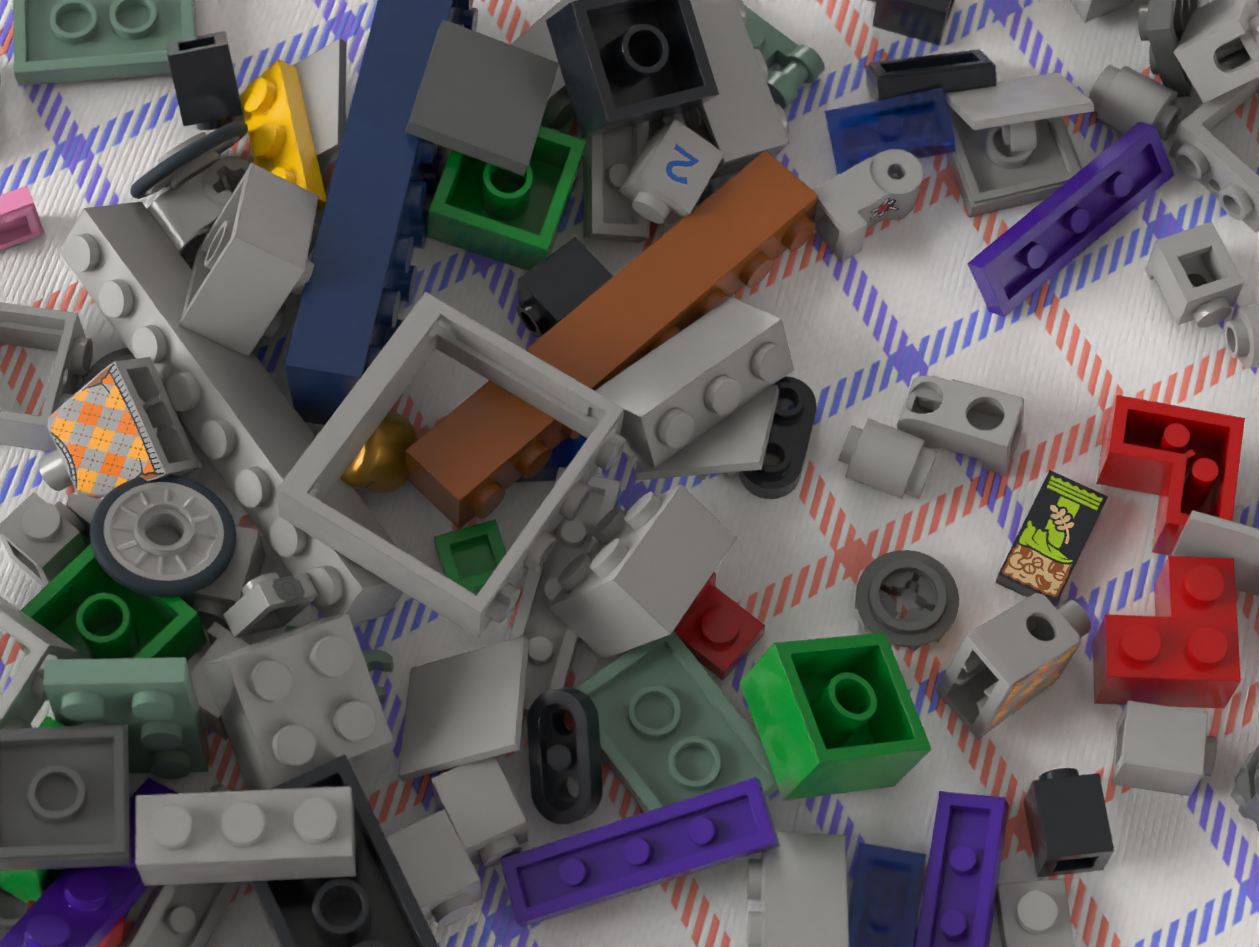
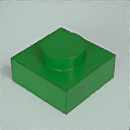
(470, 554)

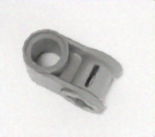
(193, 207)

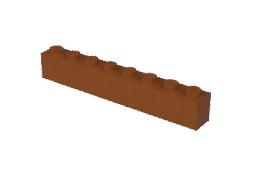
(682, 276)

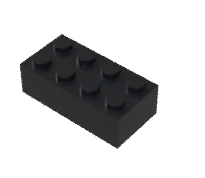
(351, 911)

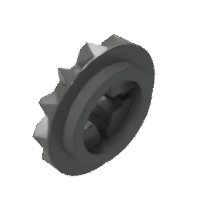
(894, 574)

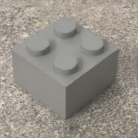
(252, 261)
(641, 571)
(297, 701)

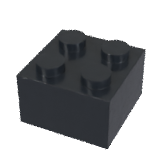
(630, 61)

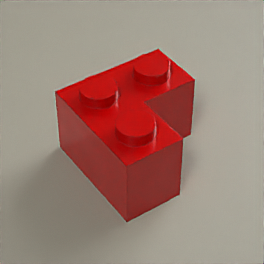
(1176, 454)
(1184, 651)

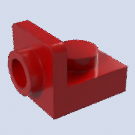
(718, 630)

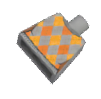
(116, 432)
(1012, 660)

